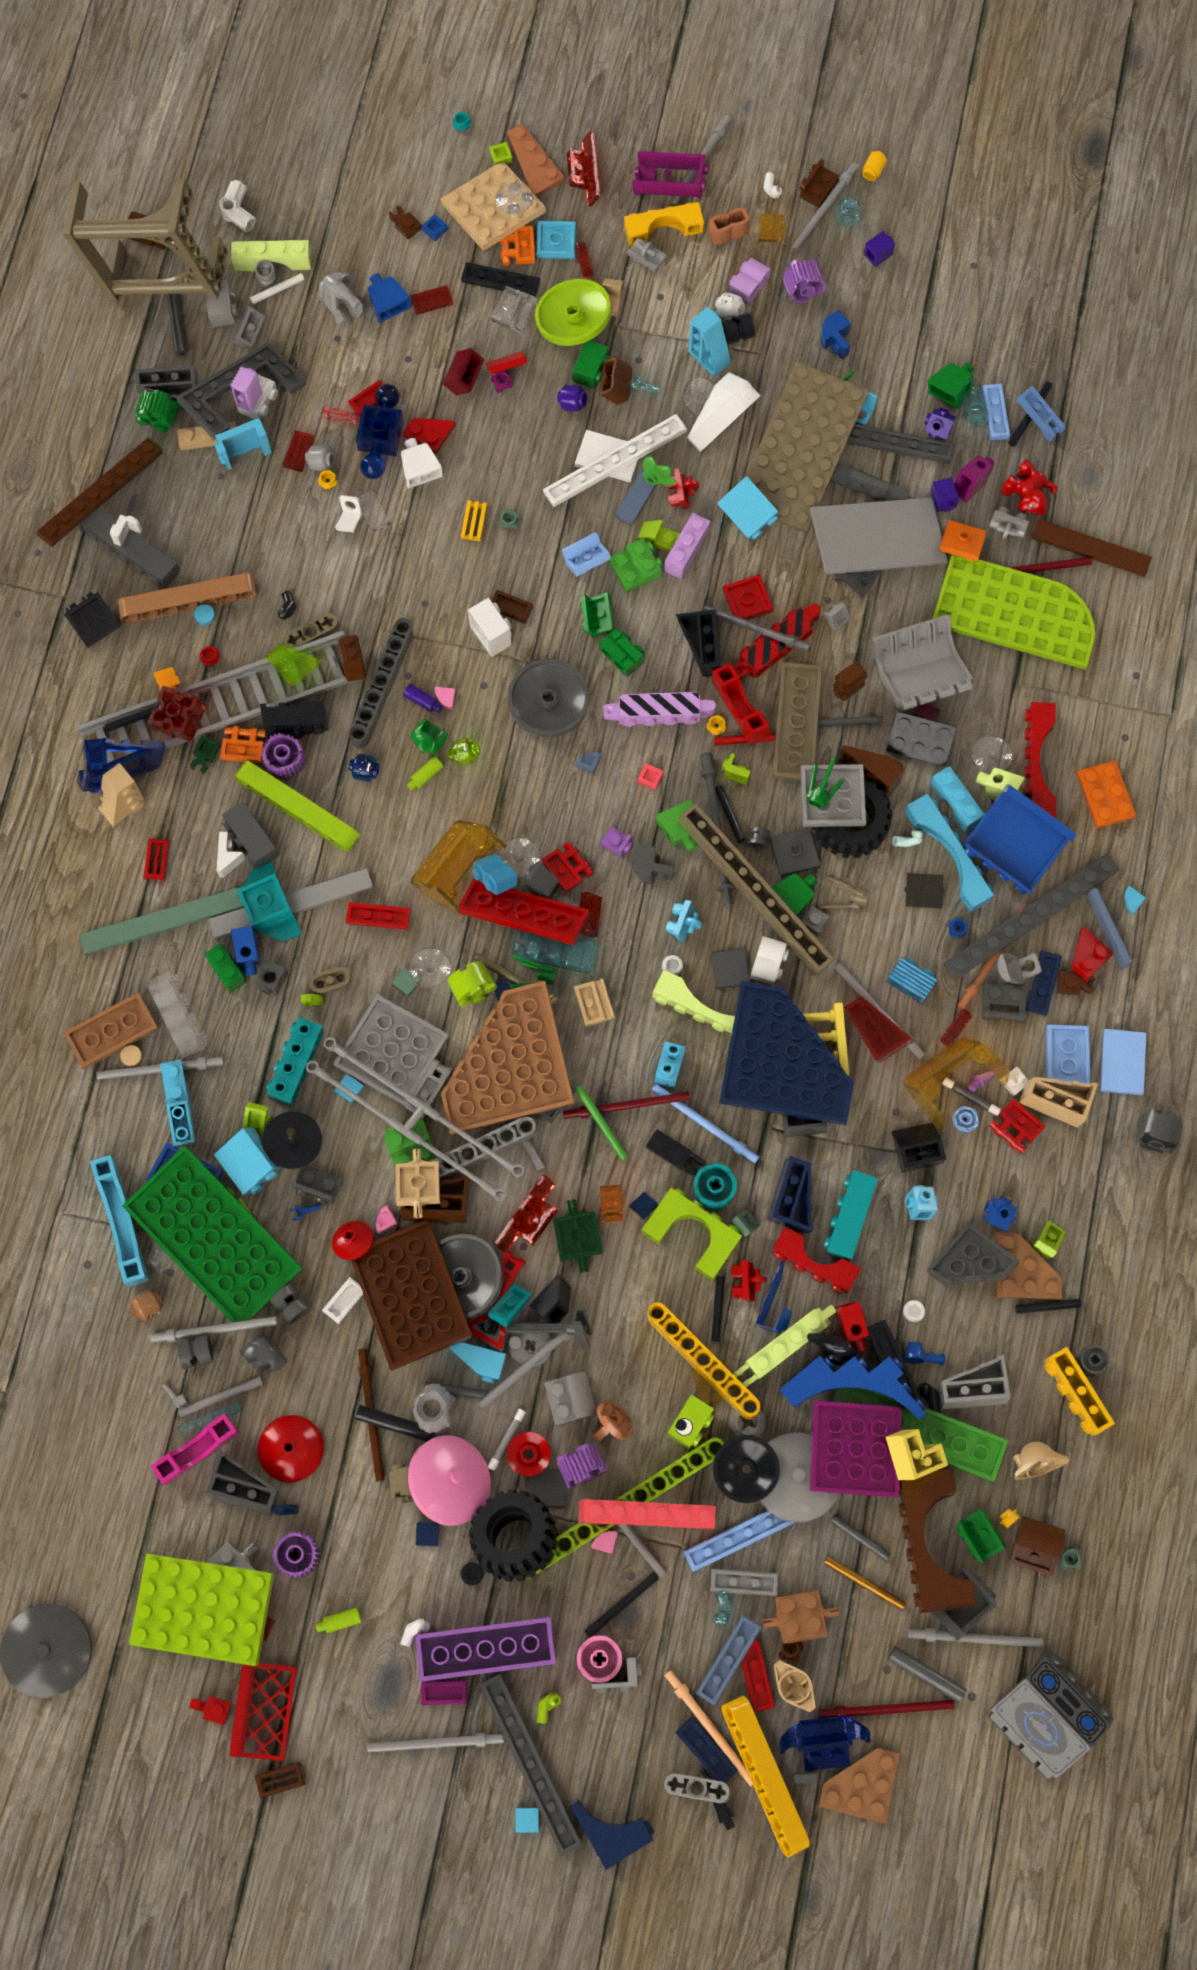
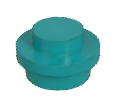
(461, 121)

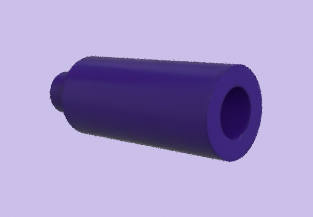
(422, 698)

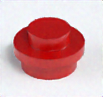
(209, 656)

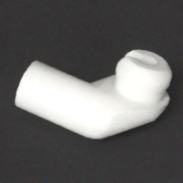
(769, 187)
(413, 1629)

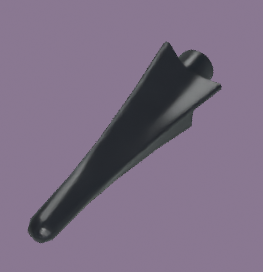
(723, 1812)

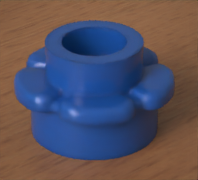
(958, 923)

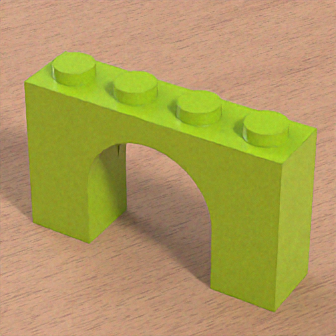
(677, 1207)

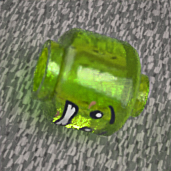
(464, 751)

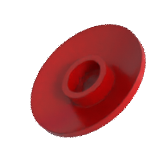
(357, 1245)
(528, 1442)

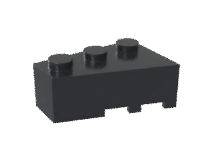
(703, 638)
(295, 721)

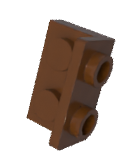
(818, 184)

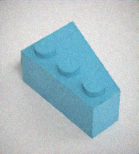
(708, 341)

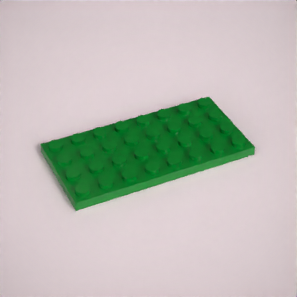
(212, 1237)

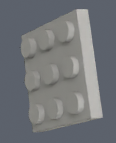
(846, 805)

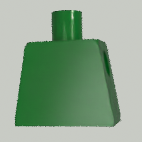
(952, 384)
(796, 892)

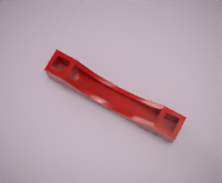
(1040, 720)

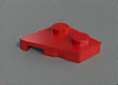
(429, 431)
(1089, 955)

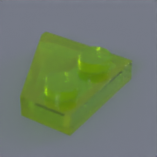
(292, 663)

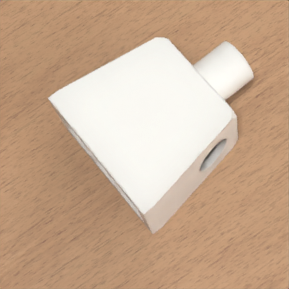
(419, 463)

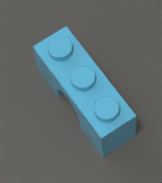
(964, 807)

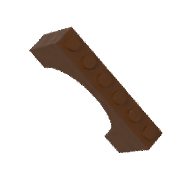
(933, 1586)

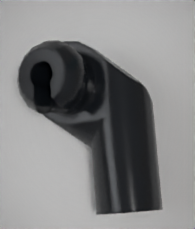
(289, 606)
(930, 1394)

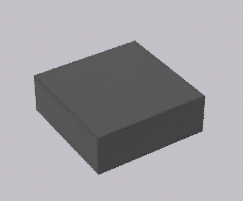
(805, 1777)

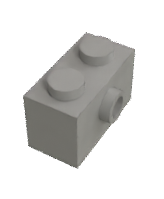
(222, 310)

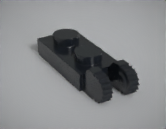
(673, 1152)

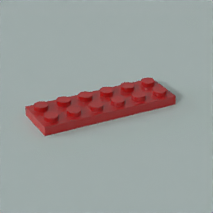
(525, 912)

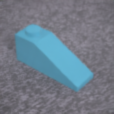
(482, 1361)

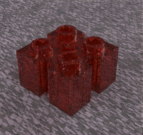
(177, 713)

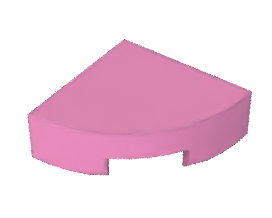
(445, 696)
(385, 1220)
(605, 1542)

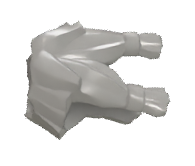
(340, 289)
(443, 1419)

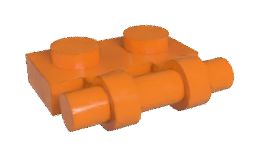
(524, 247)
(243, 750)

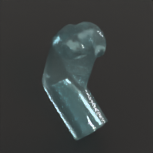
(725, 1609)

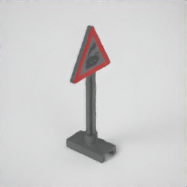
(495, 1333)

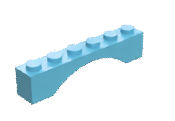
(926, 817)
(122, 1226)

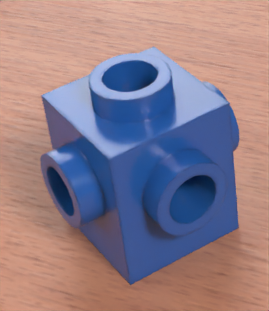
(1000, 1212)

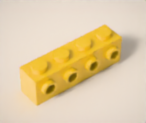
(1079, 1392)

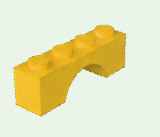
(685, 218)

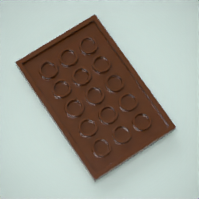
(411, 1295)

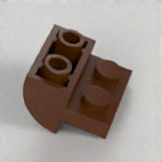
(1037, 1545)

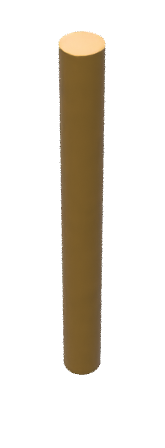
(867, 1584)

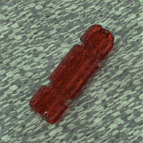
(584, 260)
(340, 415)
(955, 1028)

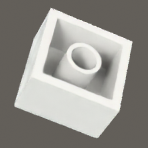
(490, 626)

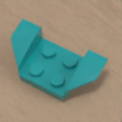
(267, 905)

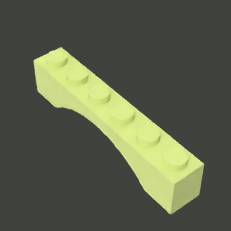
(673, 991)

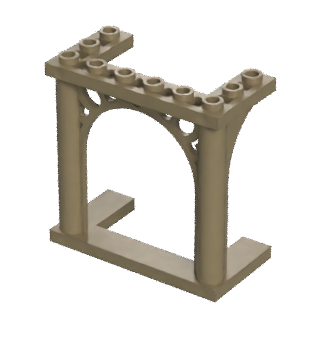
(165, 223)

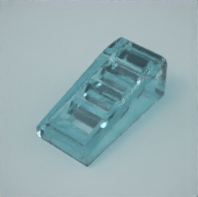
(978, 417)

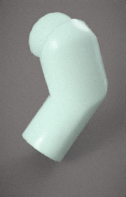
(908, 841)

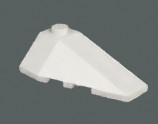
(725, 404)

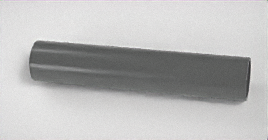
(927, 1674)

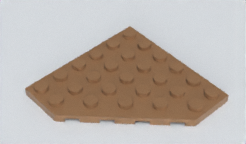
(511, 1064)

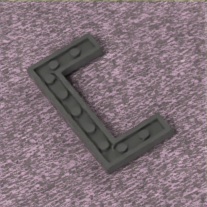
(266, 357)

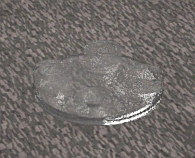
(514, 198)

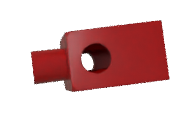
(849, 1315)

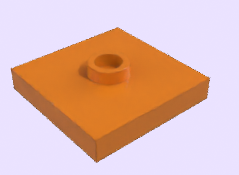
(962, 540)

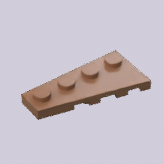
(535, 164)

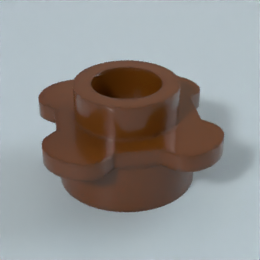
(794, 1656)

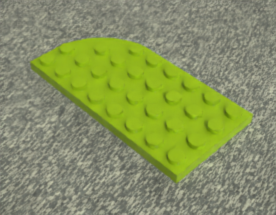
(1017, 611)

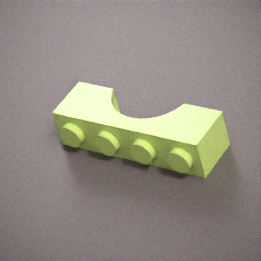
(292, 253)

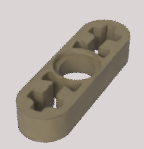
(295, 634)

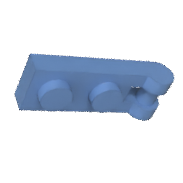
(1041, 413)

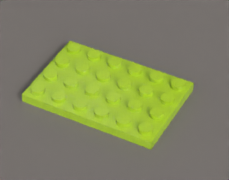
(202, 1609)

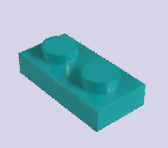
(510, 1305)

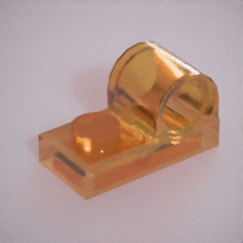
(611, 1203)

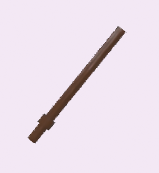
(365, 1372)

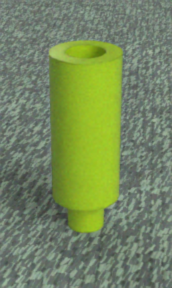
(425, 773)
(339, 1620)

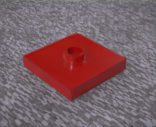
(748, 598)

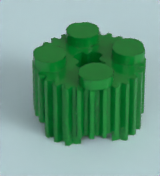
(156, 410)

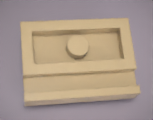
(594, 1002)

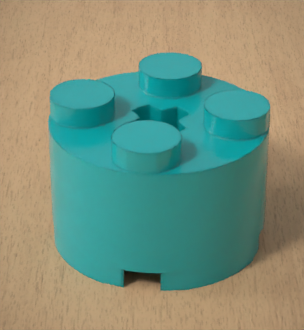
(726, 1183)

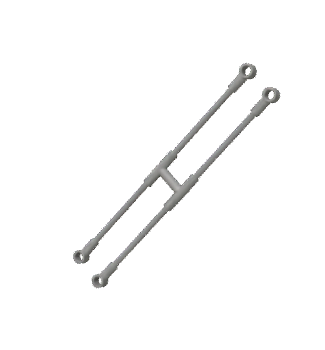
(406, 1129)

